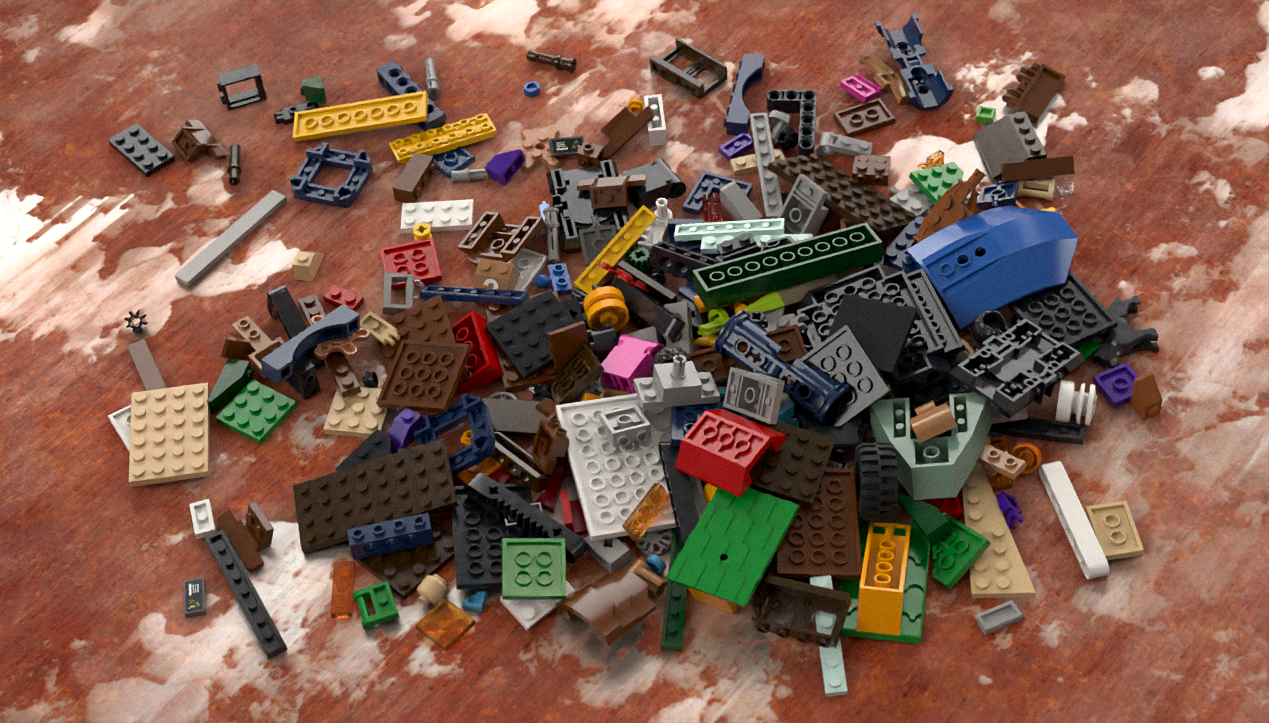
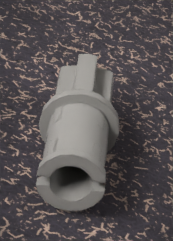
(467, 175)

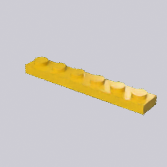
(615, 249)

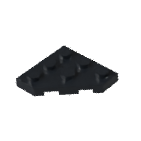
(373, 448)

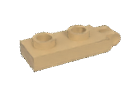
(379, 328)

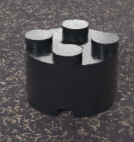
(604, 340)

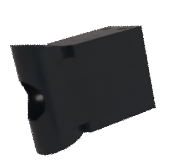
(660, 184)

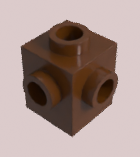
(590, 154)

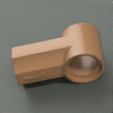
(656, 583)

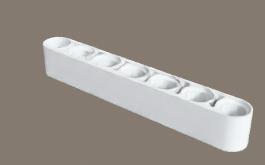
(1074, 520)

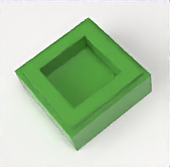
(985, 114)

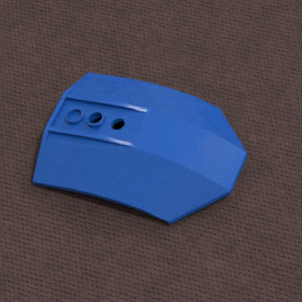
(1023, 256)

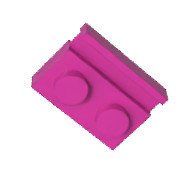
(860, 87)

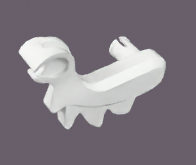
(658, 229)

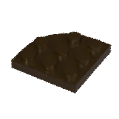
(576, 374)

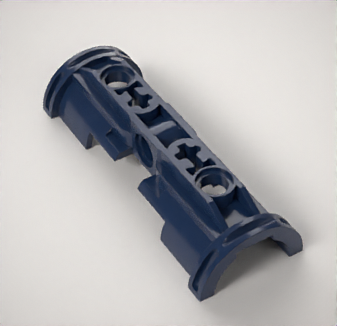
(913, 68)
(822, 388)

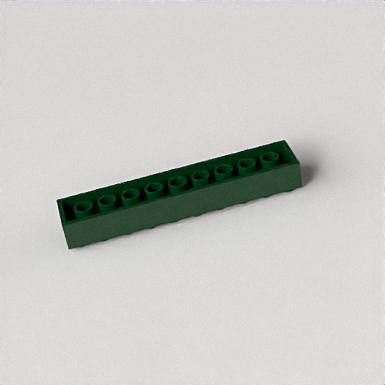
(787, 265)

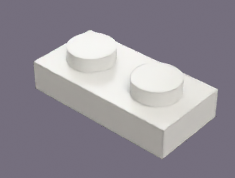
(202, 518)

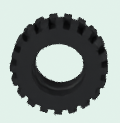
(876, 481)

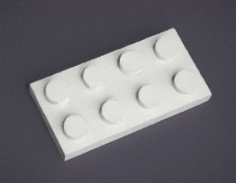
(439, 215)

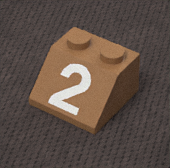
(496, 275)

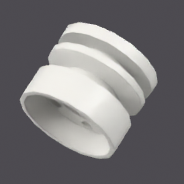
(1075, 402)

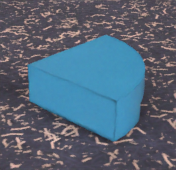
(475, 602)

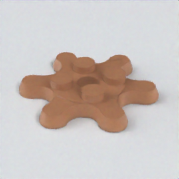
(536, 156)
(342, 345)

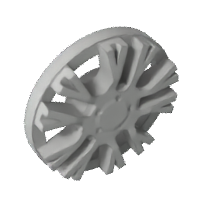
(653, 540)

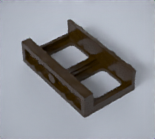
(685, 78)
(657, 292)
(807, 600)

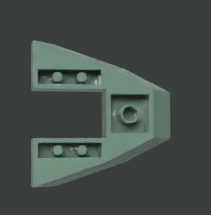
(941, 463)

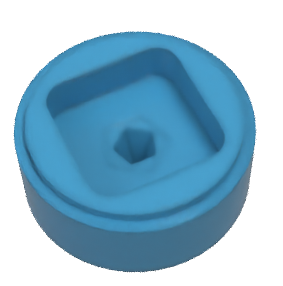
(656, 564)

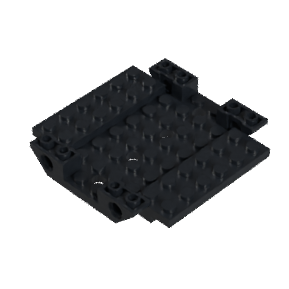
(929, 339)

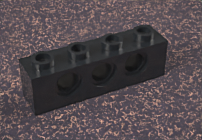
(678, 260)

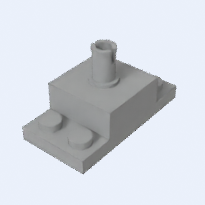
(804, 207)
(676, 386)
(755, 395)

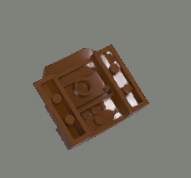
(497, 240)
(609, 604)

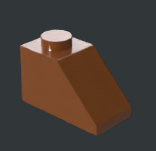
(1146, 396)

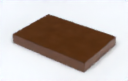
(864, 118)

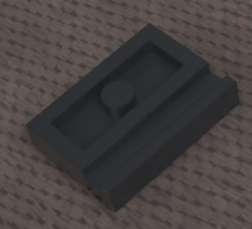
(738, 247)

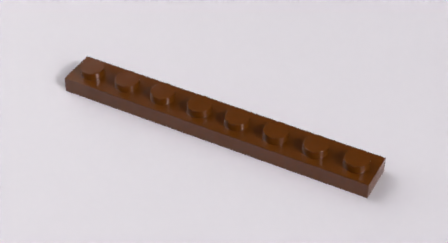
(336, 361)

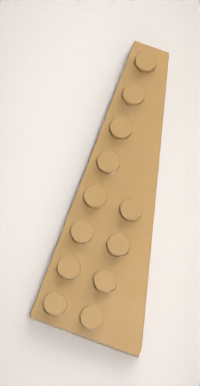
(1000, 568)

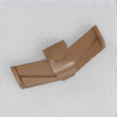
(887, 78)

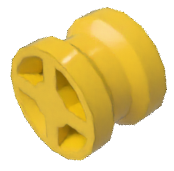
(422, 231)

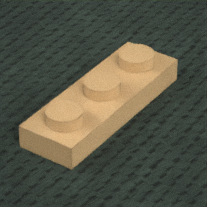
(748, 163)

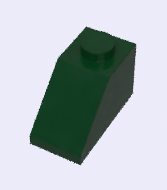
(313, 90)

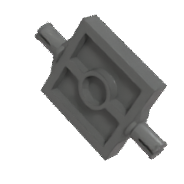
(595, 239)

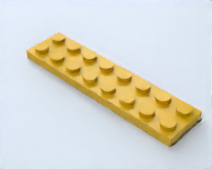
(360, 116)

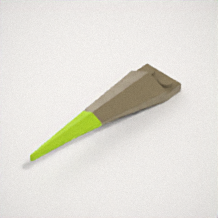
(790, 295)

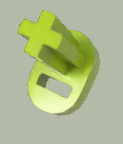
(715, 324)

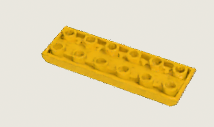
(444, 138)

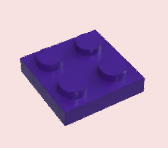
(1116, 384)

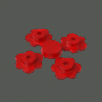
(623, 275)

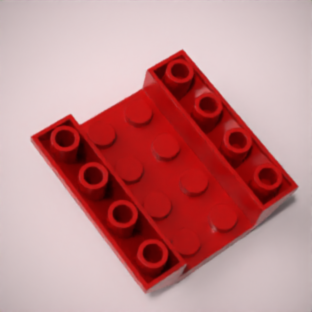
(724, 449)

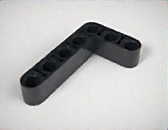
(797, 102)
(282, 306)

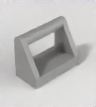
(390, 278)

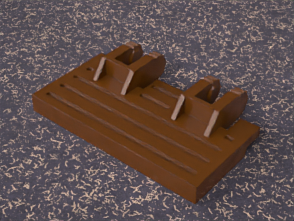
(1035, 90)

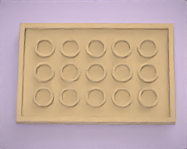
(169, 434)

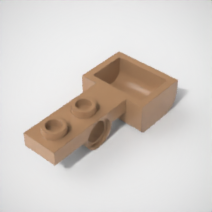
(259, 342)
(932, 421)
(997, 461)

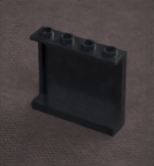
(879, 327)

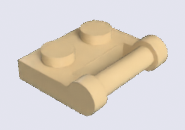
(1043, 183)

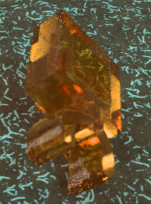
(933, 160)

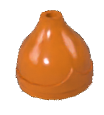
(1028, 453)

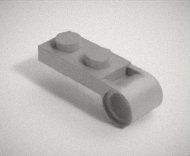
(842, 144)

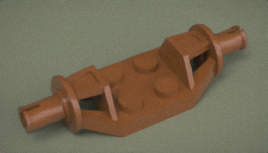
(951, 207)

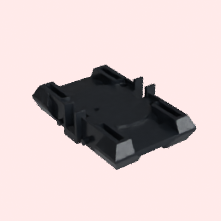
(575, 205)
(1017, 365)

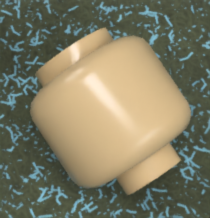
(432, 589)

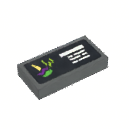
(565, 146)
(194, 597)

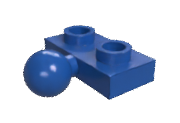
(557, 278)

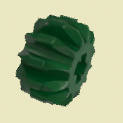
(639, 259)

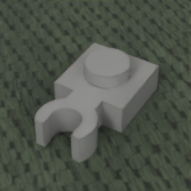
(792, 319)

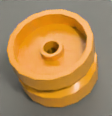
(605, 307)

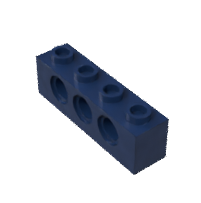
(390, 536)

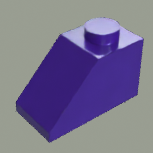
(505, 165)
(403, 428)

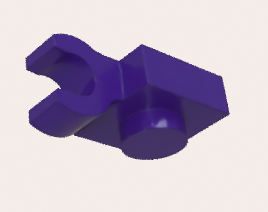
(1010, 506)

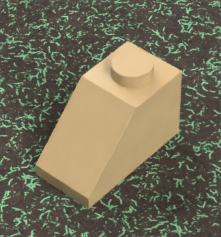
(306, 265)

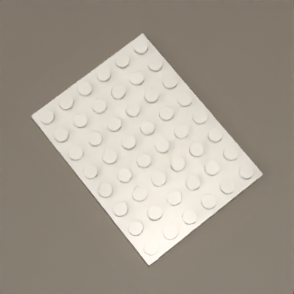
(617, 478)

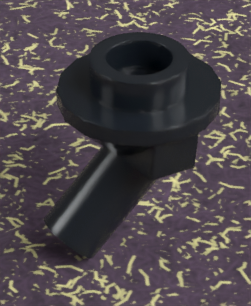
(658, 277)

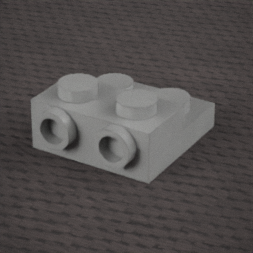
(626, 426)

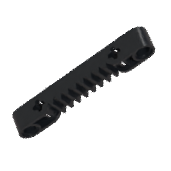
(498, 498)

